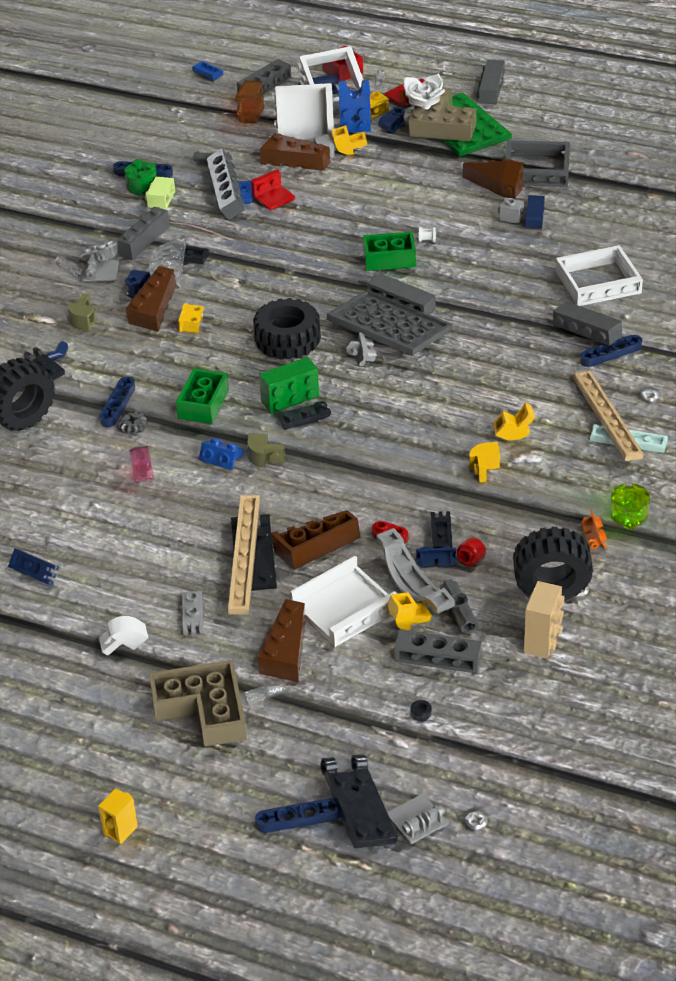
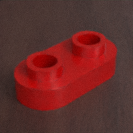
(382, 526)

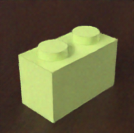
(160, 192)

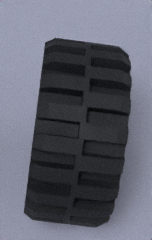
(287, 328)
(33, 401)
(553, 546)

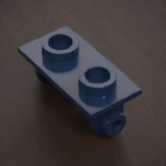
(445, 555)

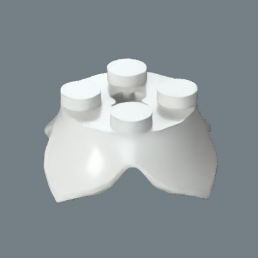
(424, 93)

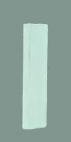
(645, 440)

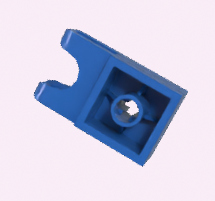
(355, 107)

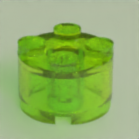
(629, 505)

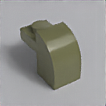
(82, 313)
(261, 452)

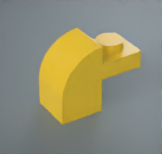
(346, 143)
(514, 427)
(484, 457)
(406, 611)

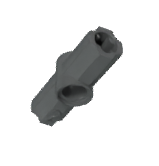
(461, 611)

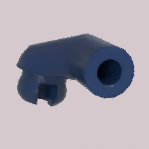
(59, 352)

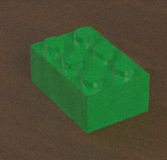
(389, 251)
(289, 385)
(202, 396)

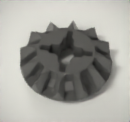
(127, 427)

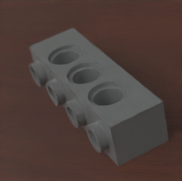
(271, 75)
(438, 651)

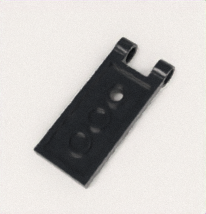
(264, 567)
(361, 810)

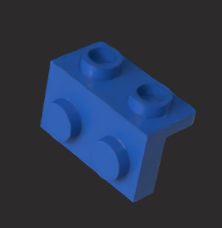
(219, 453)

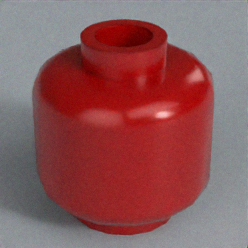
(471, 551)

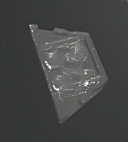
(169, 256)

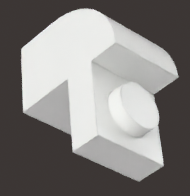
(124, 631)

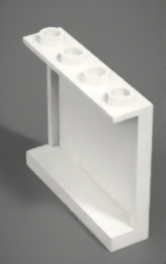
(304, 111)
(342, 602)

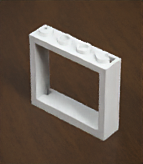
(329, 56)
(600, 292)

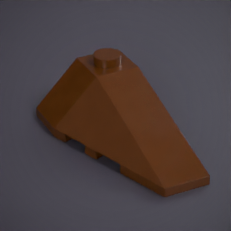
(499, 177)

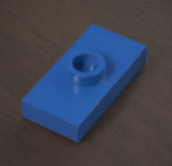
(207, 70)
(245, 187)

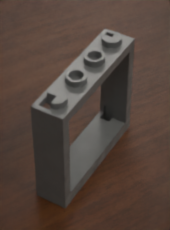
(541, 177)

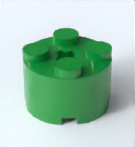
(139, 176)

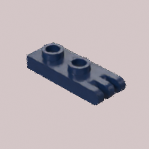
(32, 566)

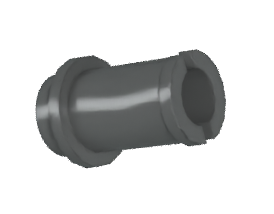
(201, 157)

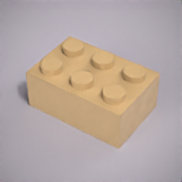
(543, 619)

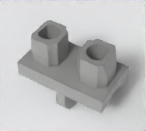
(362, 349)

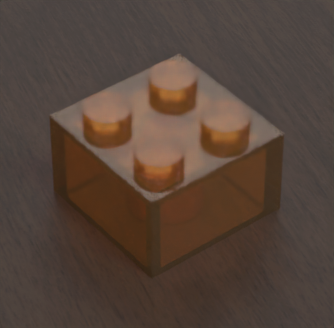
(250, 101)

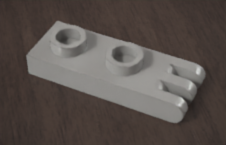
(193, 612)

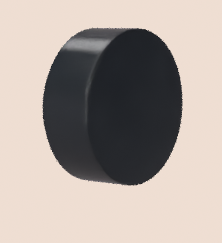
(420, 710)

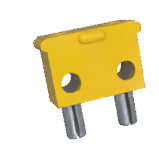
(192, 317)

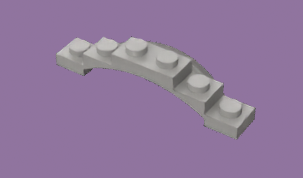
(408, 575)

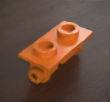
(594, 534)

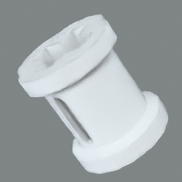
(427, 234)

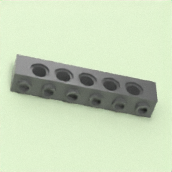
(225, 183)

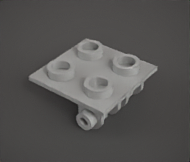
(103, 252)
(100, 271)
(418, 818)

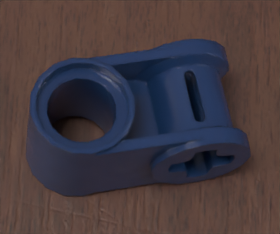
(392, 120)
(135, 281)

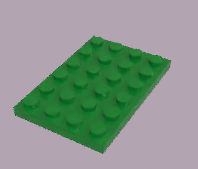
(486, 133)

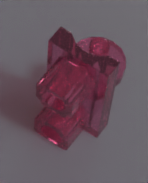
(141, 463)

